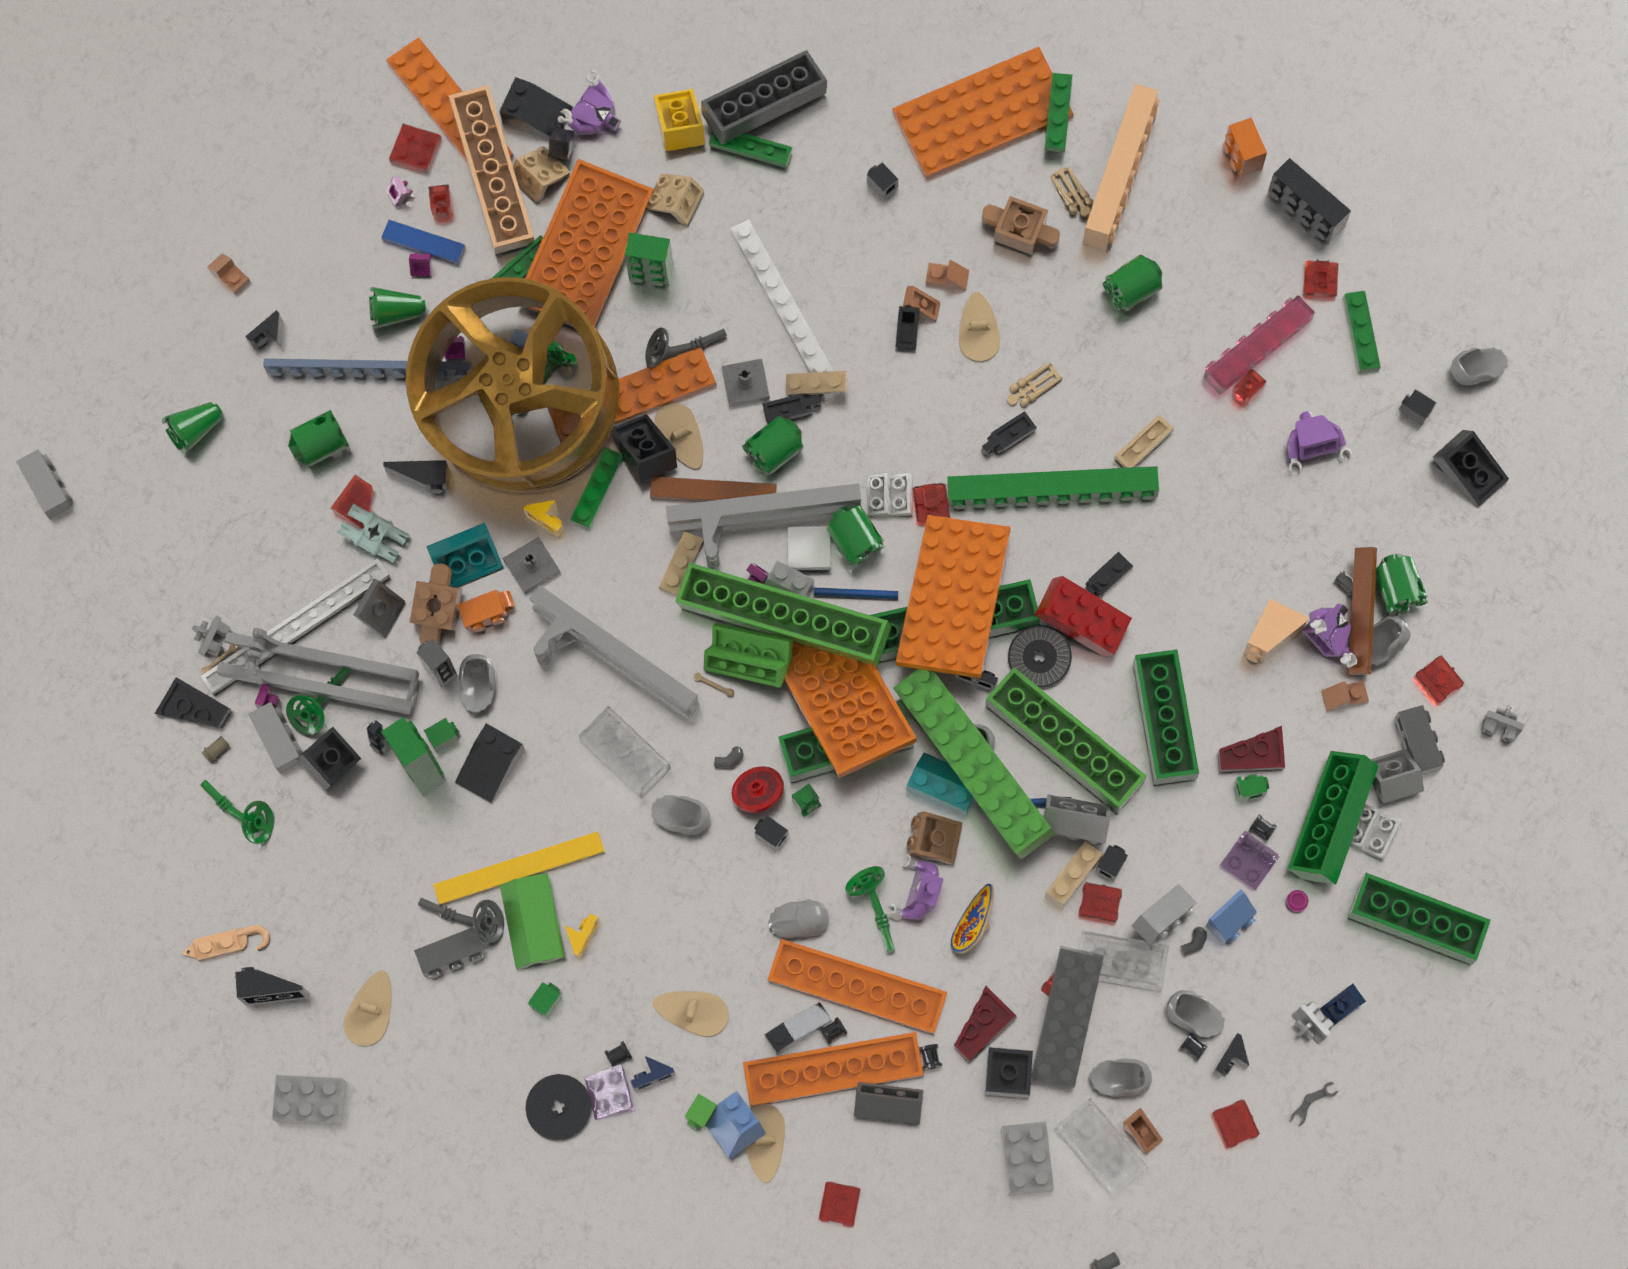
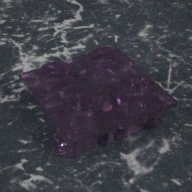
(1250, 860)
(609, 1092)

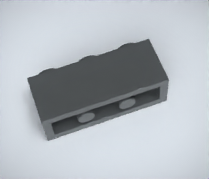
(436, 662)
(1420, 739)
(450, 953)
(888, 1103)

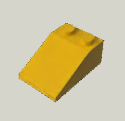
(679, 120)

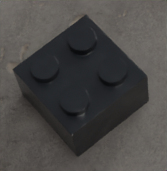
(328, 758)
(1008, 1072)

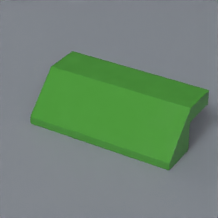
(748, 655)
(532, 920)

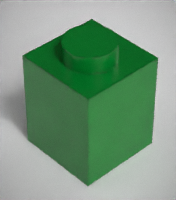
(442, 734)
(545, 999)

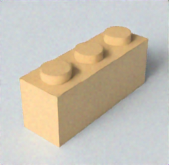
(1073, 875)

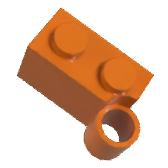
(486, 610)

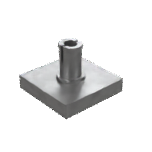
(745, 382)
(531, 565)
(379, 607)

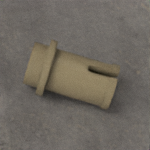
(215, 749)

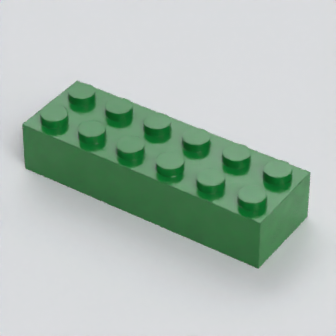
(1166, 717)
(414, 755)
(805, 755)
(1333, 817)
(1419, 918)

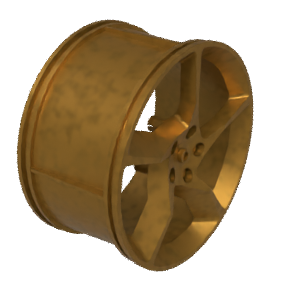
(511, 382)

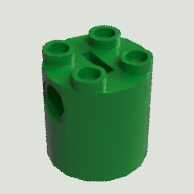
(1134, 282)
(317, 439)
(774, 444)
(854, 534)
(1400, 584)

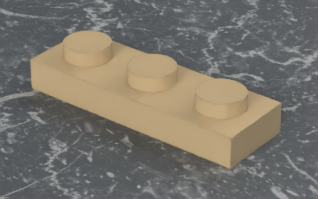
(817, 383)
(1144, 442)
(685, 552)

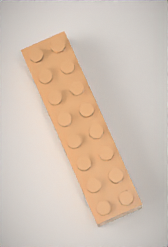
(1121, 167)
(491, 169)

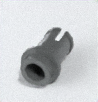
(1345, 581)
(1107, 1262)

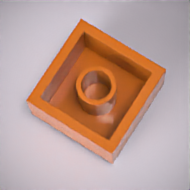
(1245, 147)

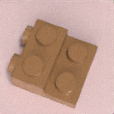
(934, 837)

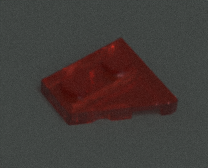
(357, 493)

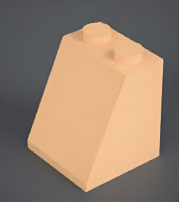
(1274, 631)

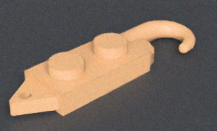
(225, 943)

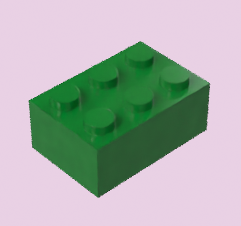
(649, 259)

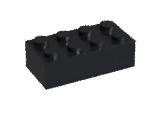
(1309, 200)

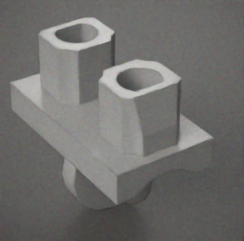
(216, 627)
(1503, 719)
(1310, 1024)

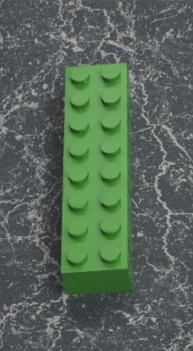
(1065, 740)

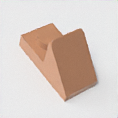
(228, 273)
(947, 276)
(928, 305)
(1344, 695)
(1142, 1131)

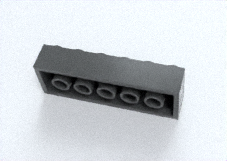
(764, 97)
(1067, 1016)

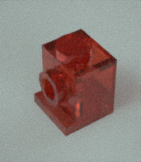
(438, 195)
(1246, 394)

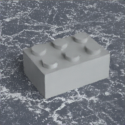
(1078, 819)
(309, 1100)
(1027, 1158)

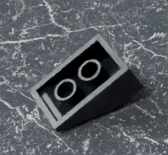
(532, 108)
(644, 448)
(1471, 466)
(489, 763)
(260, 987)

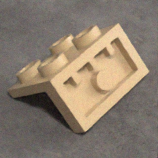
(538, 171)
(676, 196)

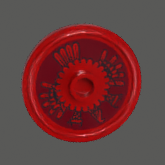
(757, 789)

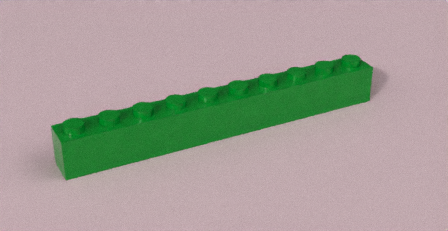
(1053, 487)

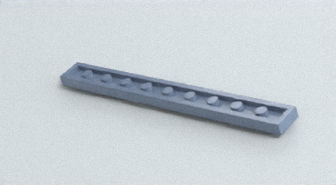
(356, 368)

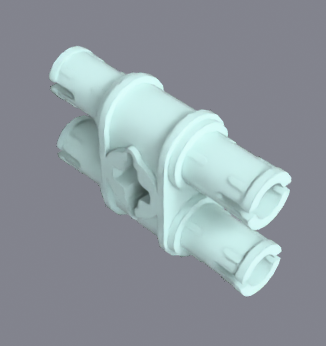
(370, 522)

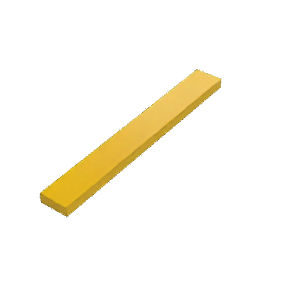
(518, 867)

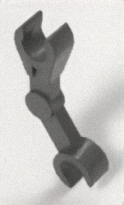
(1309, 1099)

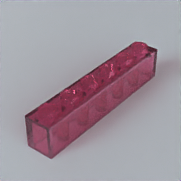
(1259, 344)

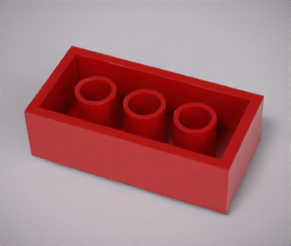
(1083, 616)

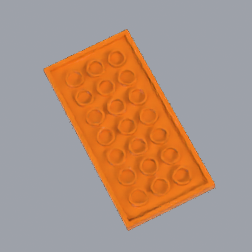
(978, 113)
(589, 236)
(953, 596)
(847, 708)

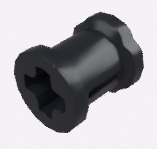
(1263, 826)
(836, 1024)
(1194, 1046)
(618, 1054)
(930, 1057)

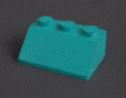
(467, 554)
(939, 784)

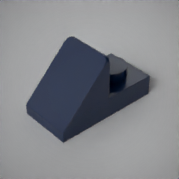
(1343, 1004)
(658, 1073)

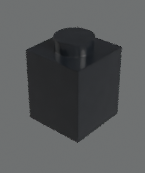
(561, 143)
(882, 180)
(1417, 406)
(770, 833)
(1112, 862)

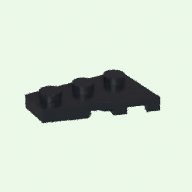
(192, 705)

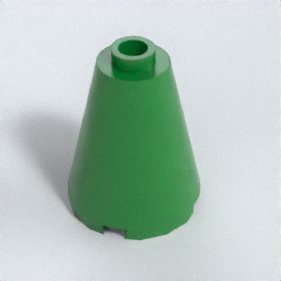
(393, 307)
(191, 425)

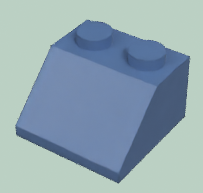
(1231, 918)
(734, 1125)

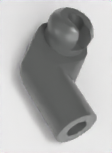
(731, 759)
(1197, 943)

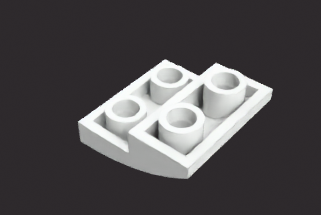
(889, 495)
(809, 548)
(1375, 832)

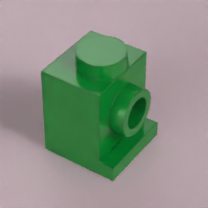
(1251, 787)
(806, 800)

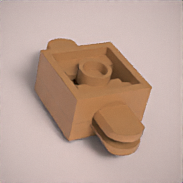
(1019, 217)
(435, 604)

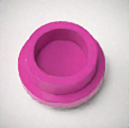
(1297, 900)

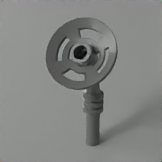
(661, 347)
(481, 922)

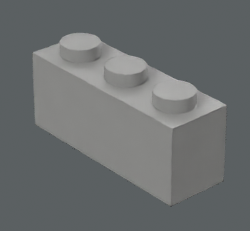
(44, 483)
(276, 736)
(1164, 915)

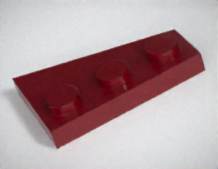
(1256, 753)
(986, 1022)

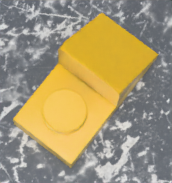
(541, 514)
(580, 940)

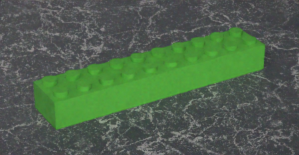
(783, 614)
(974, 762)

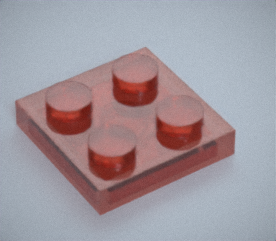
(415, 148)

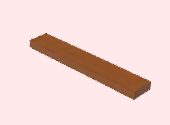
(705, 490)
(1363, 609)

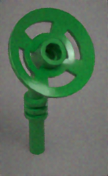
(555, 357)
(311, 709)
(250, 822)
(868, 887)

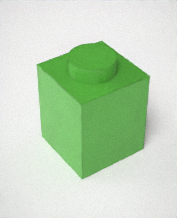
(700, 1112)

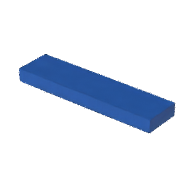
(423, 242)

